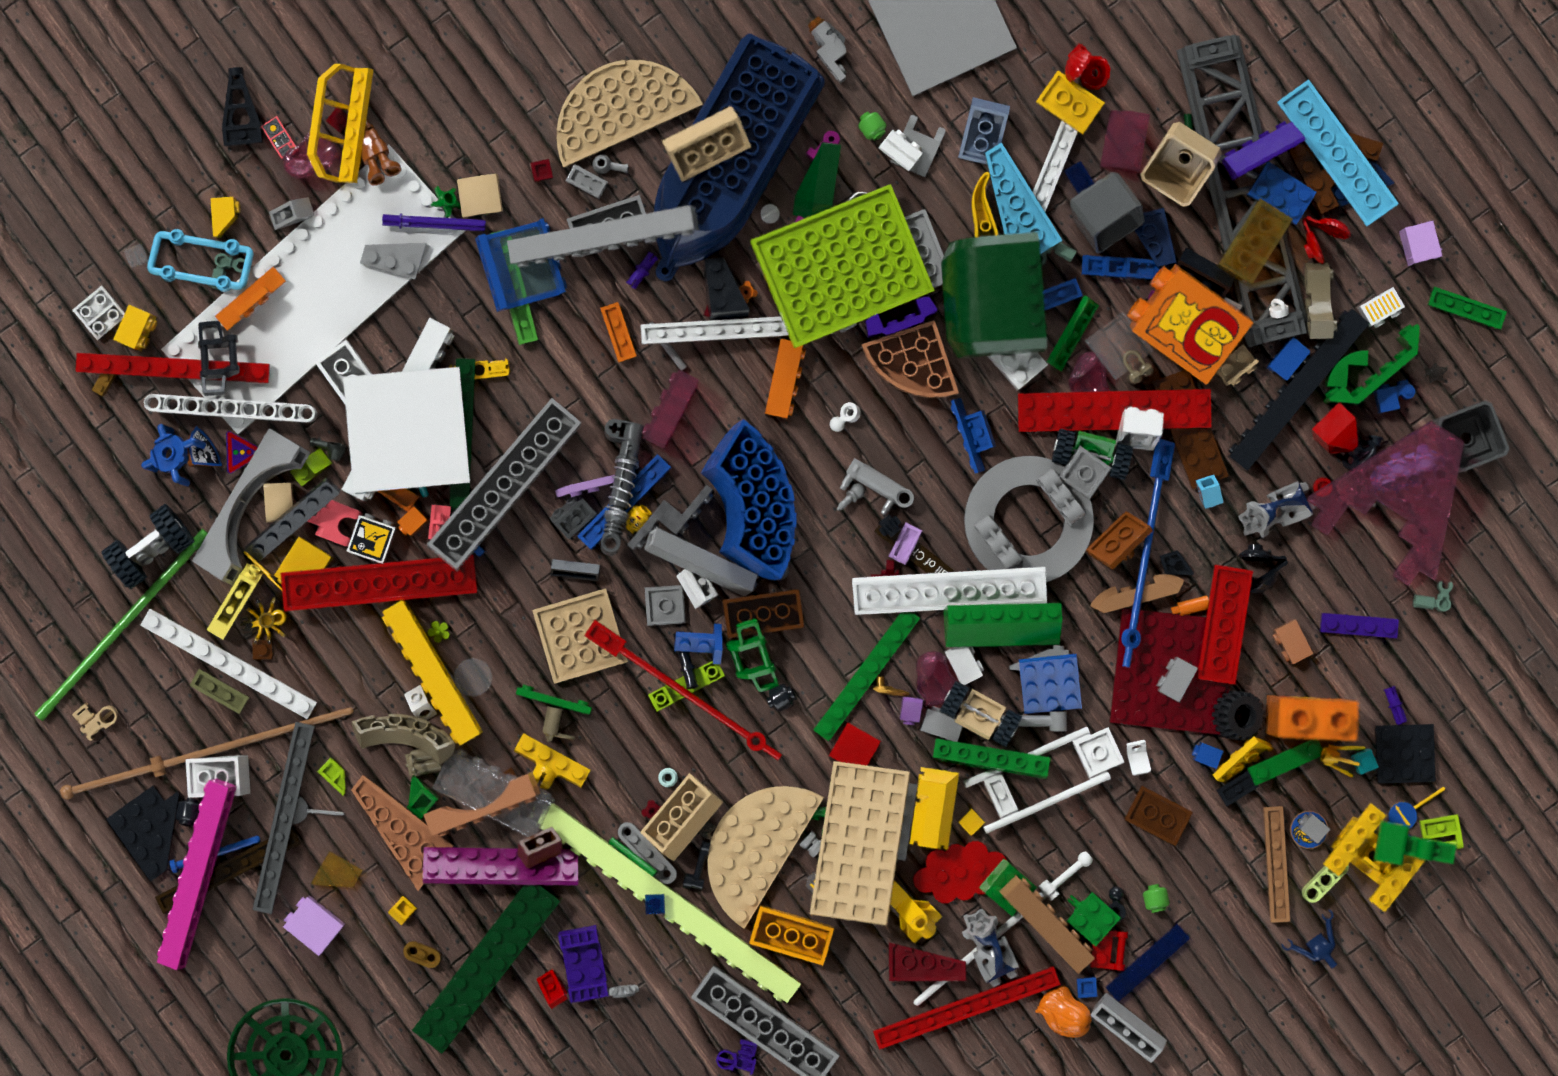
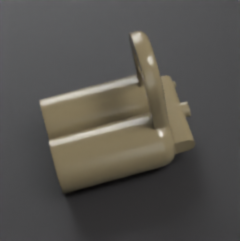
(1144, 370)
(552, 723)
(421, 763)

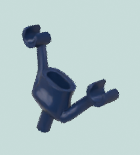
(1318, 946)

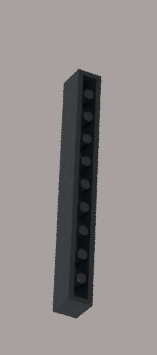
(1297, 391)

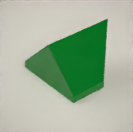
(421, 797)

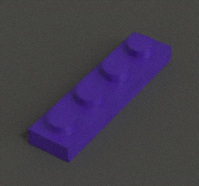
(1359, 625)

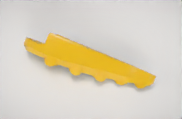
(982, 216)

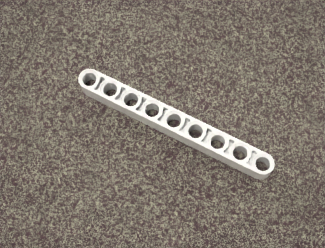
(221, 405)

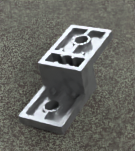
(671, 518)

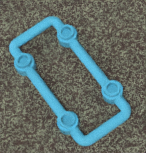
(177, 238)

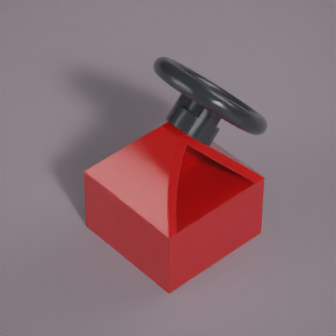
(1339, 434)

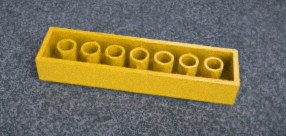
(432, 672)

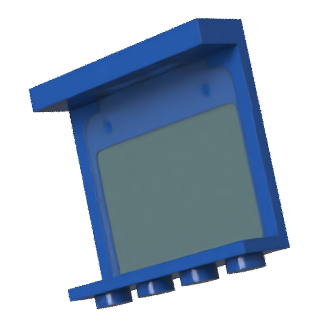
(515, 285)

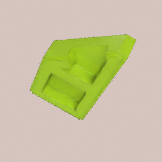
(334, 775)

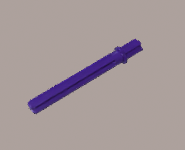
(433, 222)

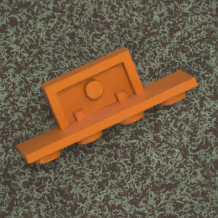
(254, 295)

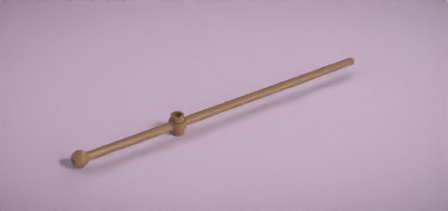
(158, 765)

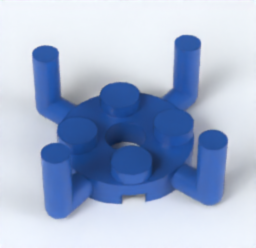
(178, 458)

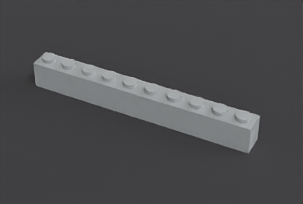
(603, 235)

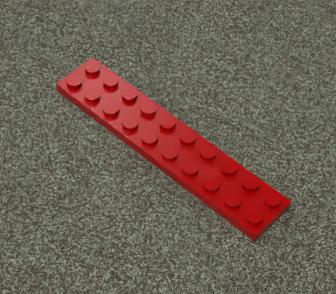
(1105, 408)
(376, 583)

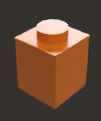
(412, 521)

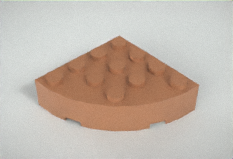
(913, 362)

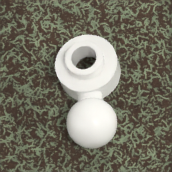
(838, 423)

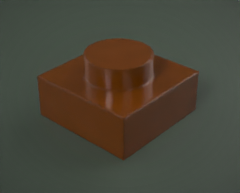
(263, 650)

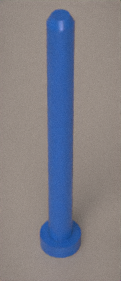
(222, 850)

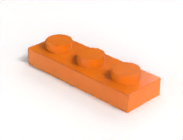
(618, 332)

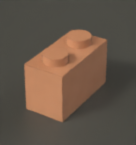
(1292, 642)

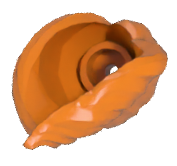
(1064, 1013)

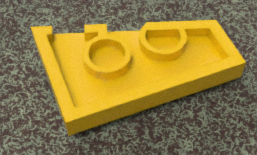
(1239, 758)

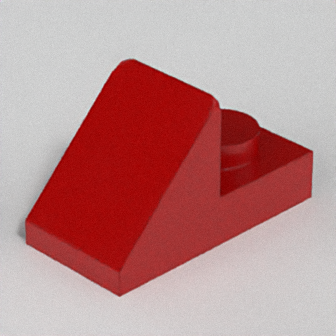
(552, 988)

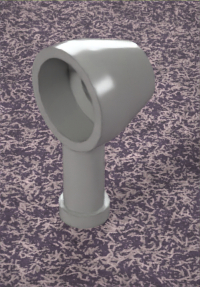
(608, 165)

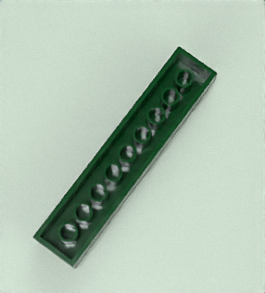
(486, 965)

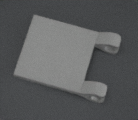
(928, 145)

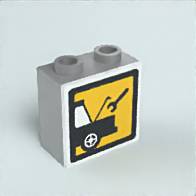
(372, 538)

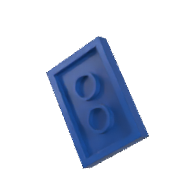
(1282, 192)

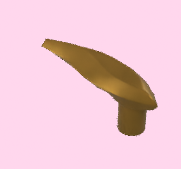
(888, 690)

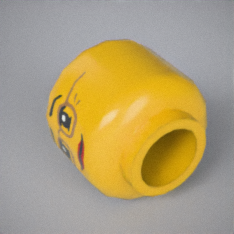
(637, 518)

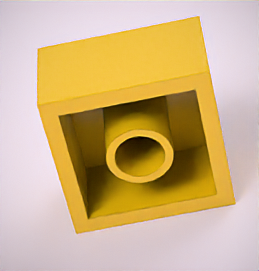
(135, 328)

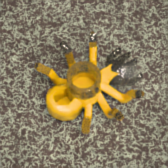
(265, 620)

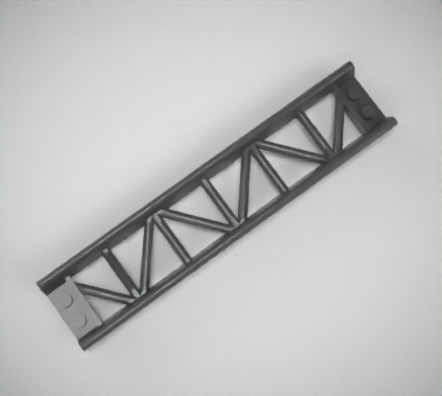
(1201, 57)

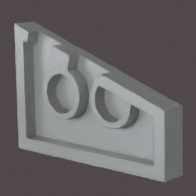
(395, 258)

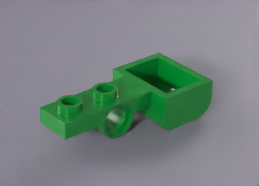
(1395, 842)

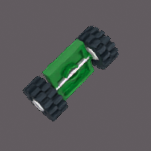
(1096, 445)

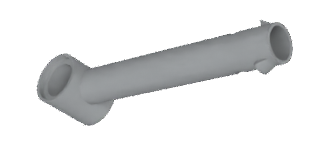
(1056, 721)

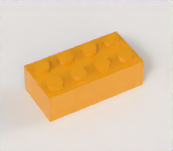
(791, 935)

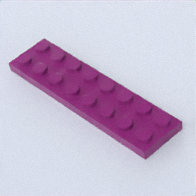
(496, 866)

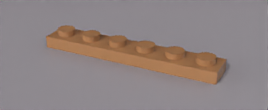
(1276, 864)

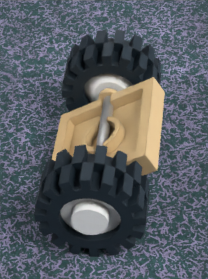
(980, 714)

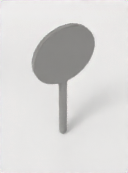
(302, 811)

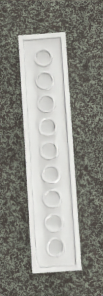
(938, 590)

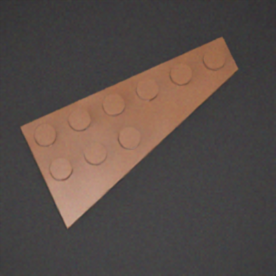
(399, 828)

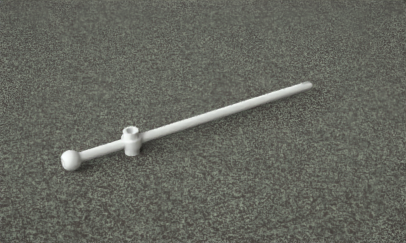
(1047, 890)

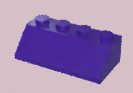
(1263, 150)

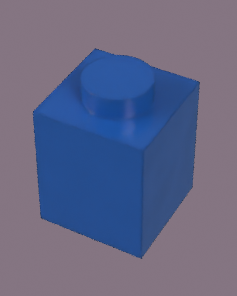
(1207, 754)

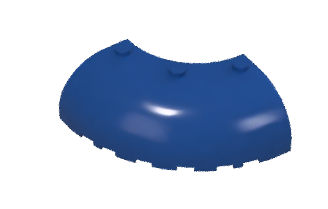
(755, 501)

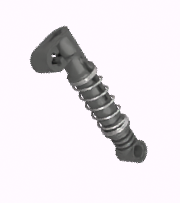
(627, 463)

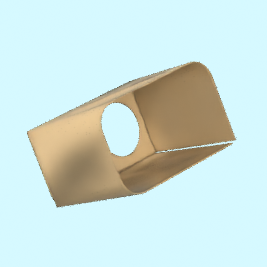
(277, 499)

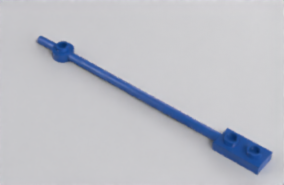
(1160, 471)

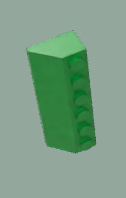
(1002, 625)

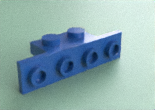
(975, 433)

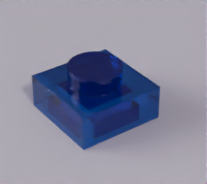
(655, 903)

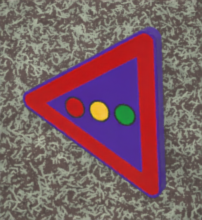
(238, 451)

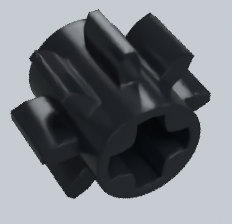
(889, 525)

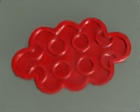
(956, 871)

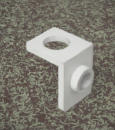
(418, 702)
(1138, 758)

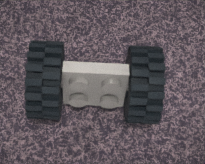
(127, 562)

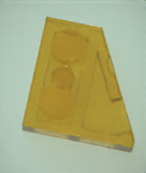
(337, 872)

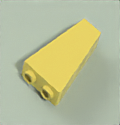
(235, 600)

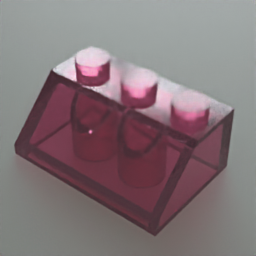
(1125, 141)

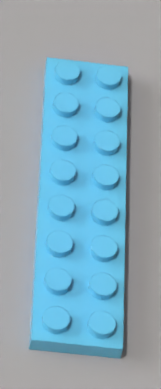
(1338, 153)

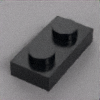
(1236, 788)

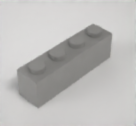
(1128, 1027)

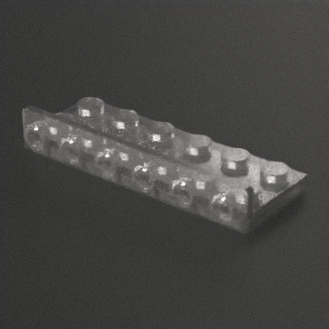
(479, 785)

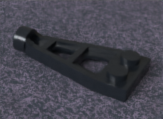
(240, 134)

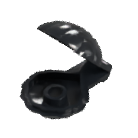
(1266, 581)

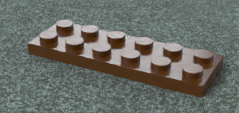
(1194, 445)

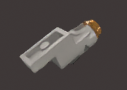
(831, 48)

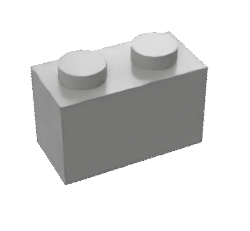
(1176, 679)
(941, 724)

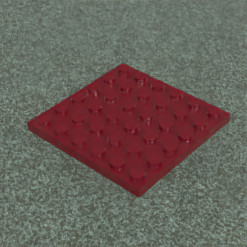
(1135, 689)

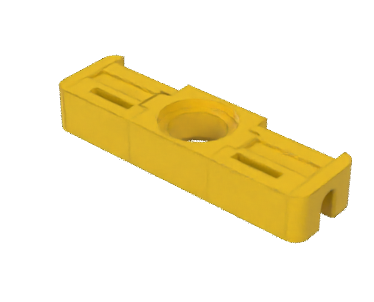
(493, 369)

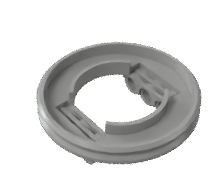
(989, 541)

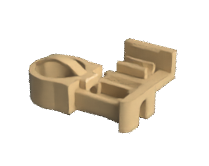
(91, 721)

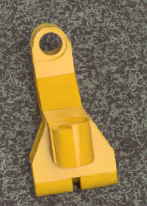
(915, 916)

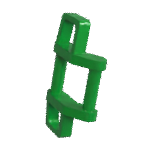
(759, 641)

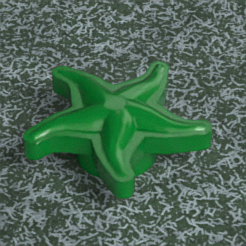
(446, 200)

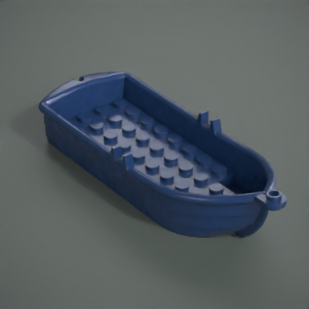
(771, 100)

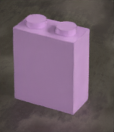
(313, 924)

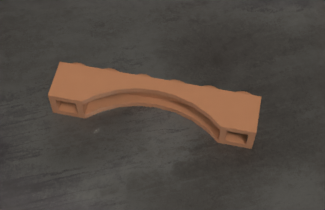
(446, 817)

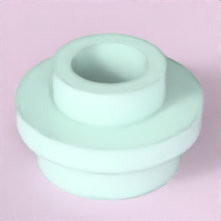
(672, 782)

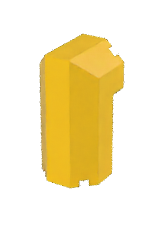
(935, 808)

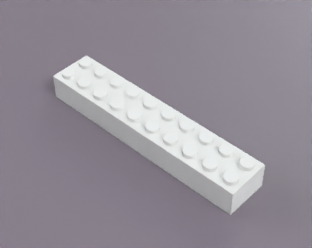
(425, 356)

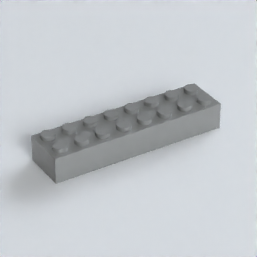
(764, 1024)

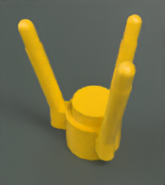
(1330, 756)

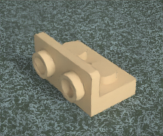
(1236, 365)

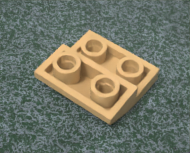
(479, 195)

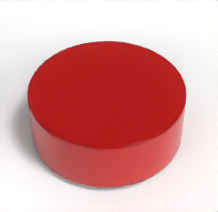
(1320, 483)

